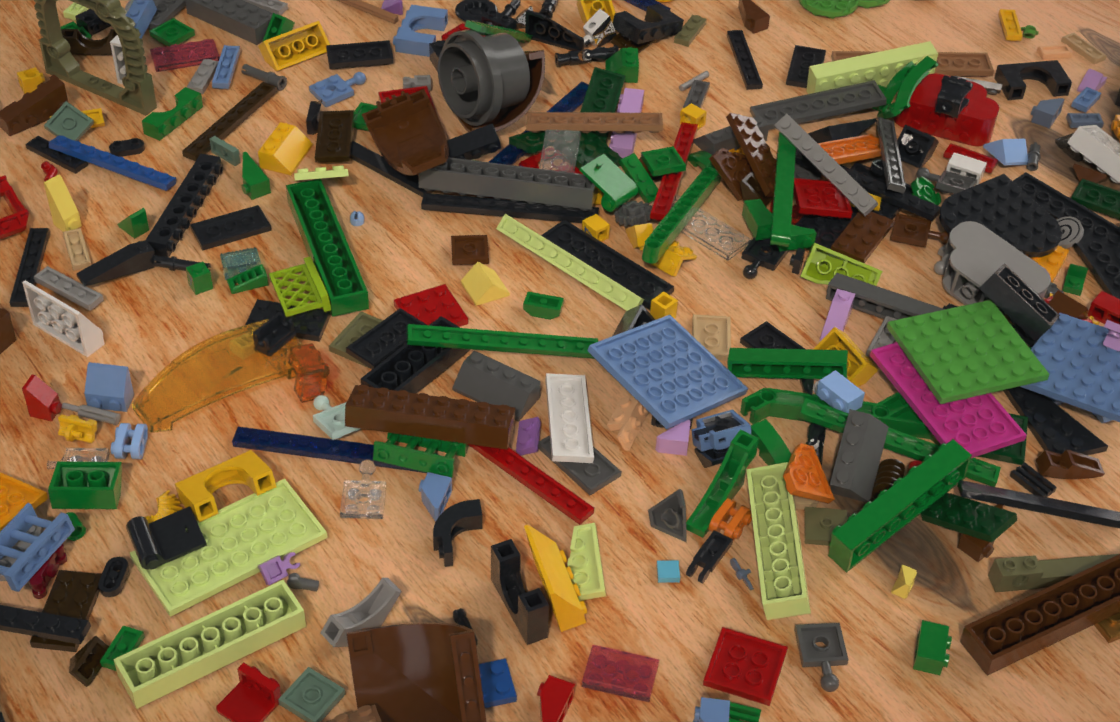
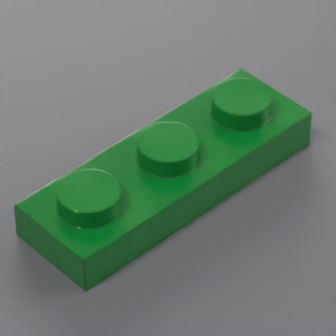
(637, 173)

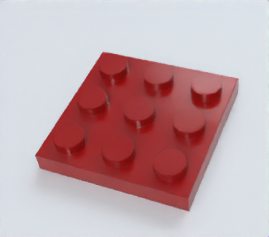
(820, 199)
(432, 304)
(745, 666)

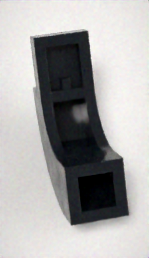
(453, 521)

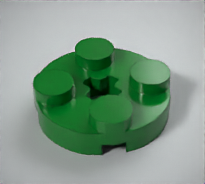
(924, 189)

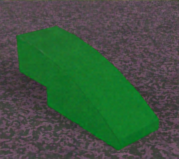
(770, 444)

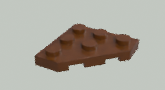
(732, 169)

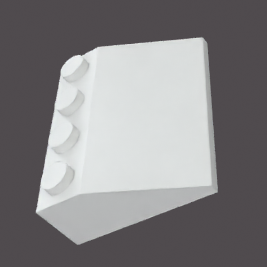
(1098, 148)
(62, 321)

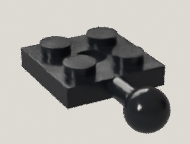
(756, 253)

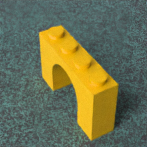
(243, 469)

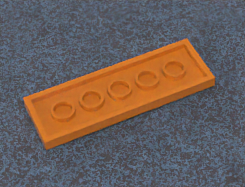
(853, 148)

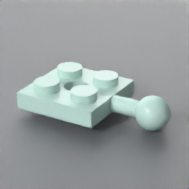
(331, 419)

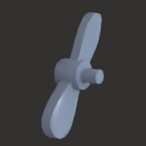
(741, 573)

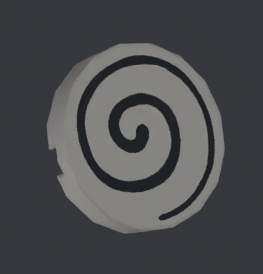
(1071, 231)

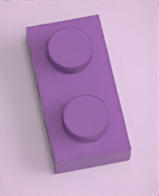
(528, 436)

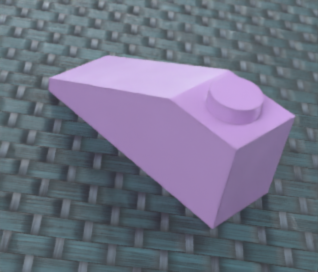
(839, 311)

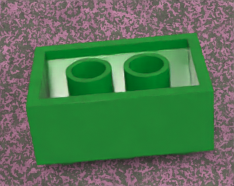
(86, 485)

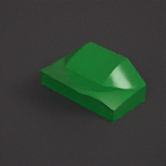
(543, 305)

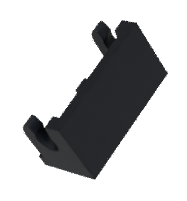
(273, 334)

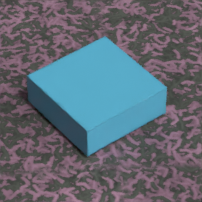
(668, 571)

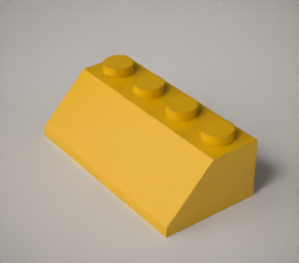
(294, 46)

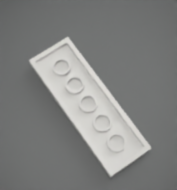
(569, 418)

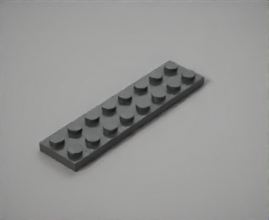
(822, 104)

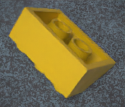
(284, 149)
(859, 366)

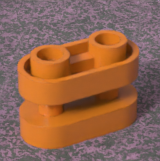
(735, 526)

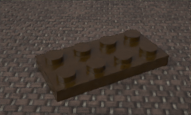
(334, 136)
(73, 597)

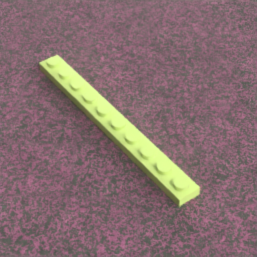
(569, 263)

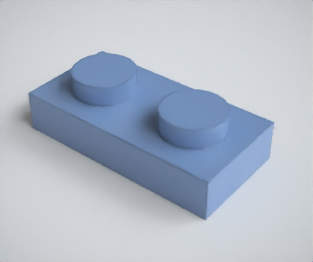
(1086, 99)

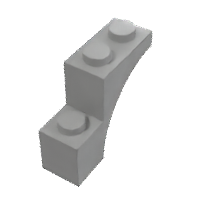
(366, 614)

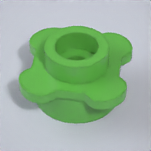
(1029, 31)

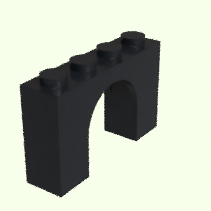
(658, 24)
(1046, 72)
(527, 609)

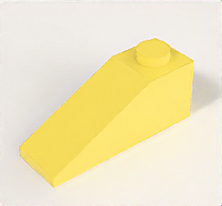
(62, 208)

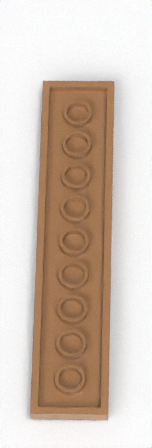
(949, 62)

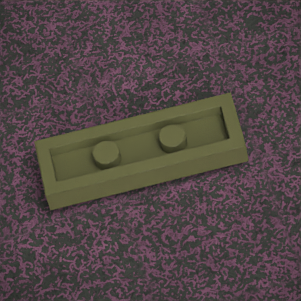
(690, 30)

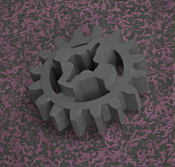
(633, 213)

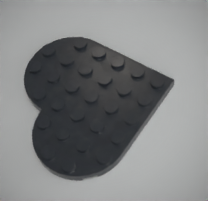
(1007, 213)

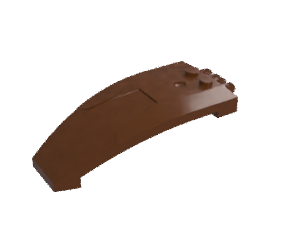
(408, 133)

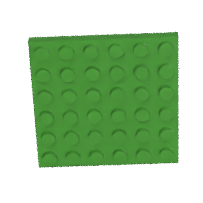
(967, 351)

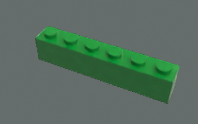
(786, 363)

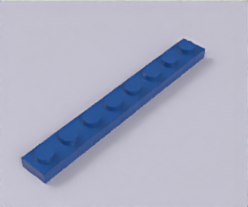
(112, 162)

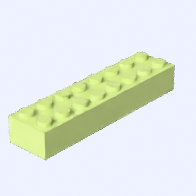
(875, 66)
(777, 543)
(209, 643)

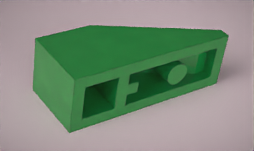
(254, 180)

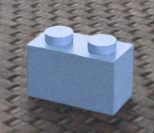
(840, 392)

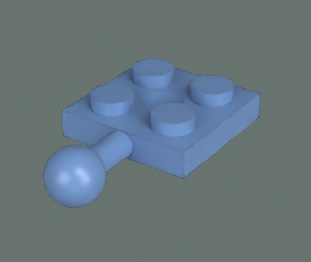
(341, 88)

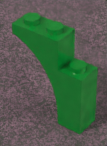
(760, 222)

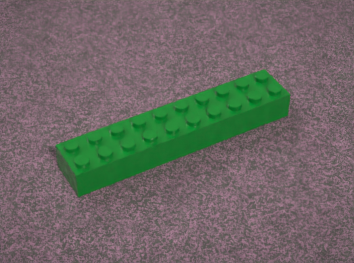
(327, 246)

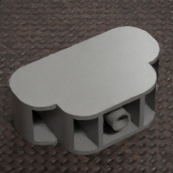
(976, 254)

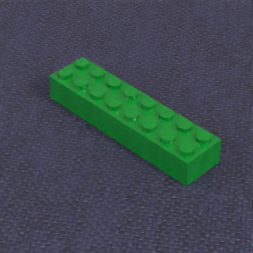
(898, 505)

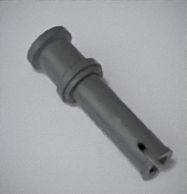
(268, 77)

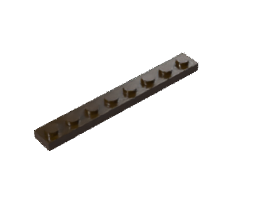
(230, 120)

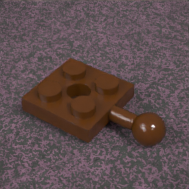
(920, 232)

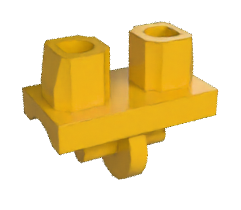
(75, 428)

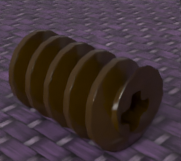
(887, 474)

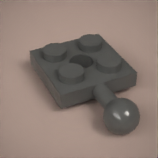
(948, 180)
(814, 656)

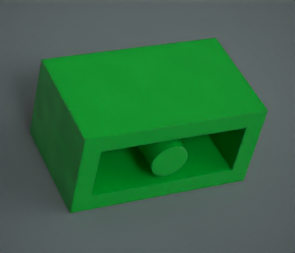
(931, 648)

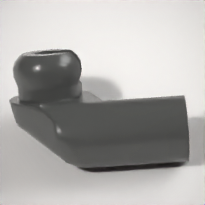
(296, 582)

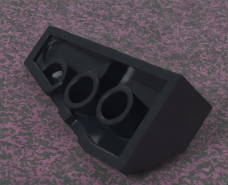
(550, 32)
(841, 131)
(126, 261)

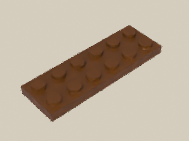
(755, 150)

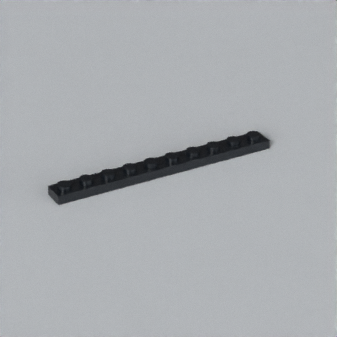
(903, 200)
(500, 207)

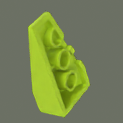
(824, 263)

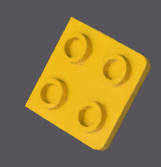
(673, 258)

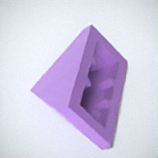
(393, 6)

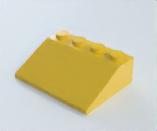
(556, 580)

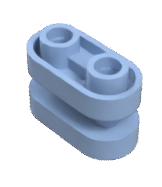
(123, 437)

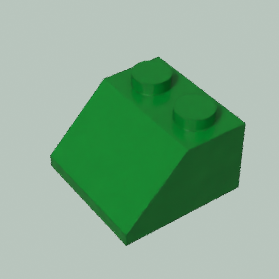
(625, 63)

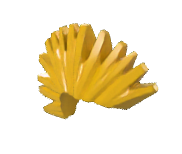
(166, 505)

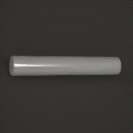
(684, 86)

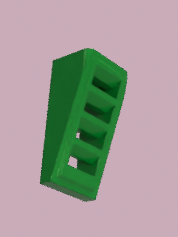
(249, 279)

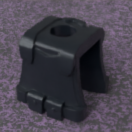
(952, 96)

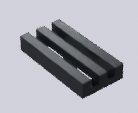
(1035, 480)

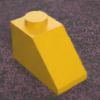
(638, 234)

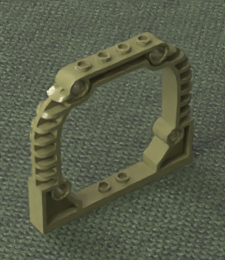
(58, 60)

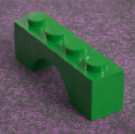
(162, 123)

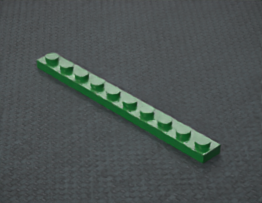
(487, 29)
(499, 341)
(896, 441)

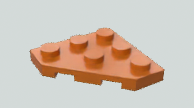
(805, 475)

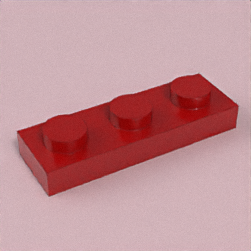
(991, 162)

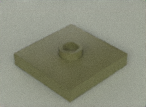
(820, 524)

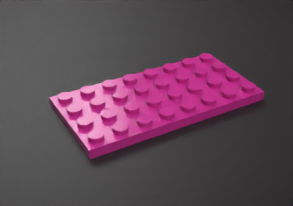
(974, 422)

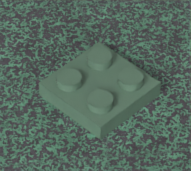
(69, 122)
(311, 696)

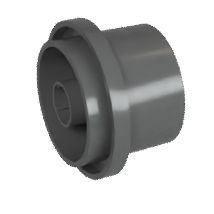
(482, 75)

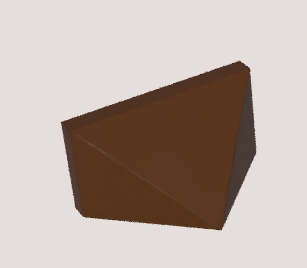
(1089, 174)

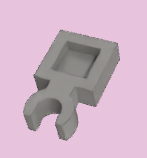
(417, 81)

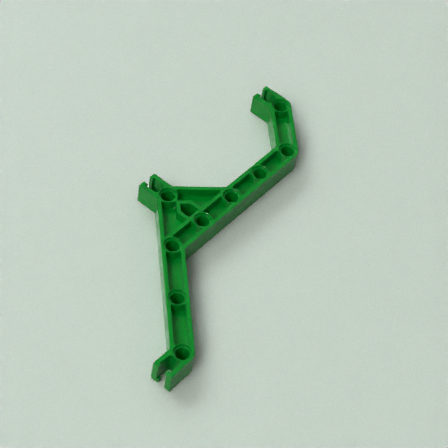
(787, 404)

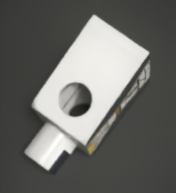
(598, 29)

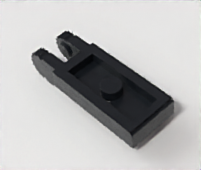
(709, 555)

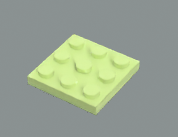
(321, 172)

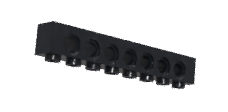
(185, 204)

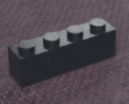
(474, 143)

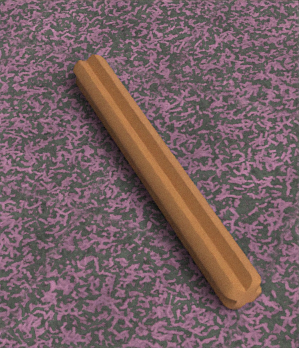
(371, 9)

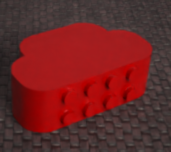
(974, 122)

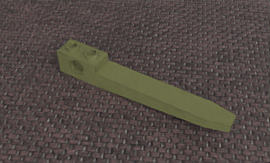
(1029, 573)

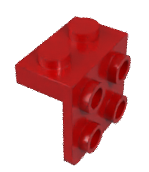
(251, 698)

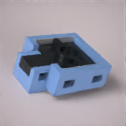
(718, 430)

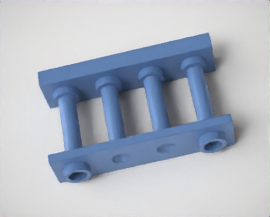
(40, 549)

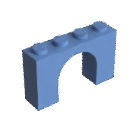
(419, 18)

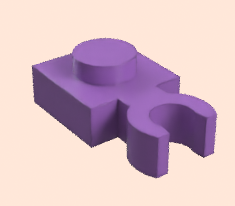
(275, 568)

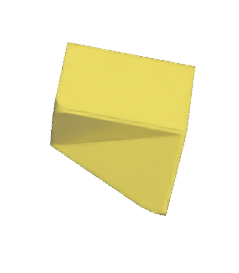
(904, 582)

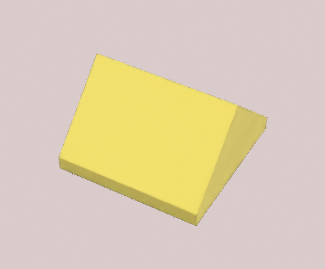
(483, 285)

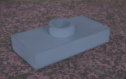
(1084, 119)

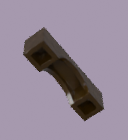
(82, 45)

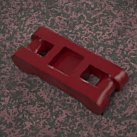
(48, 571)

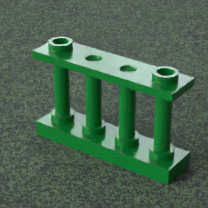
(416, 459)

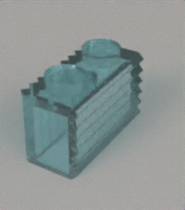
(239, 261)

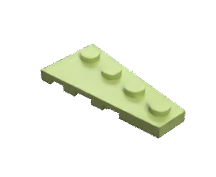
(586, 562)

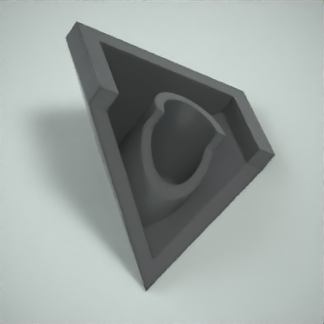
(670, 515)

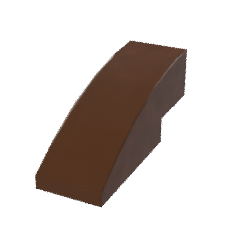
(1069, 465)

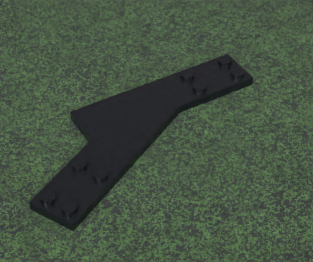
(1100, 240)

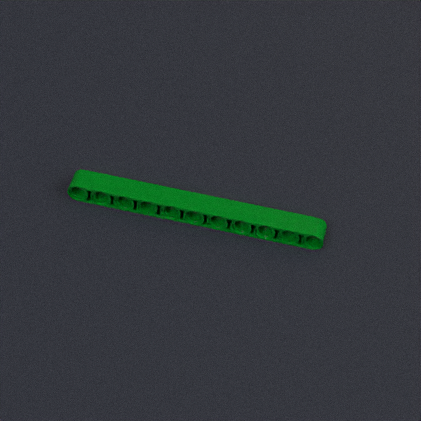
(783, 193)
(680, 214)

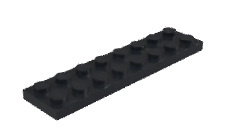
(608, 261)

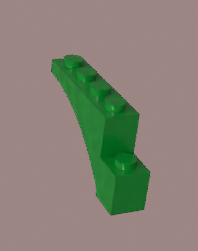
(725, 483)

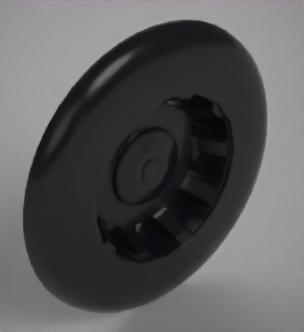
(474, 9)

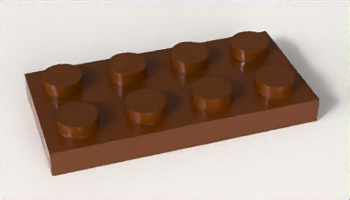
(862, 236)

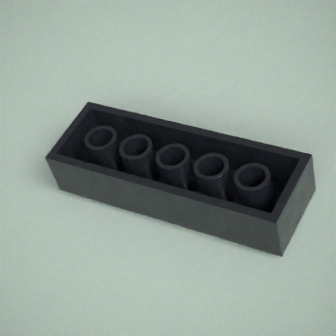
(413, 365)

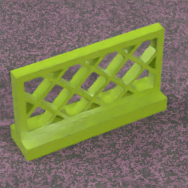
(312, 283)

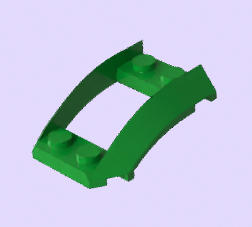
(906, 82)

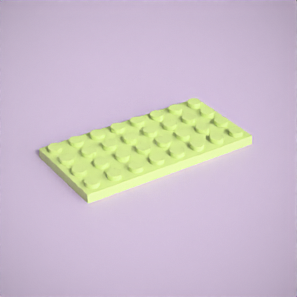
(236, 544)

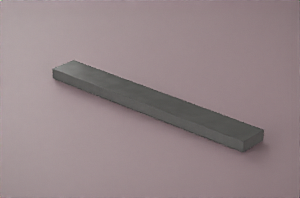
(890, 155)

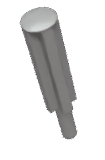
(94, 413)

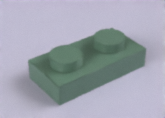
(225, 151)

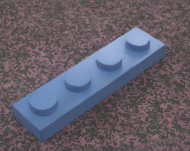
(226, 67)

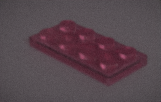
(183, 55)

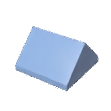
(1009, 151)

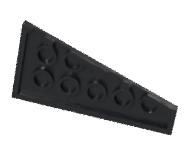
(1052, 425)

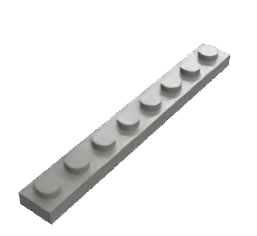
(826, 164)

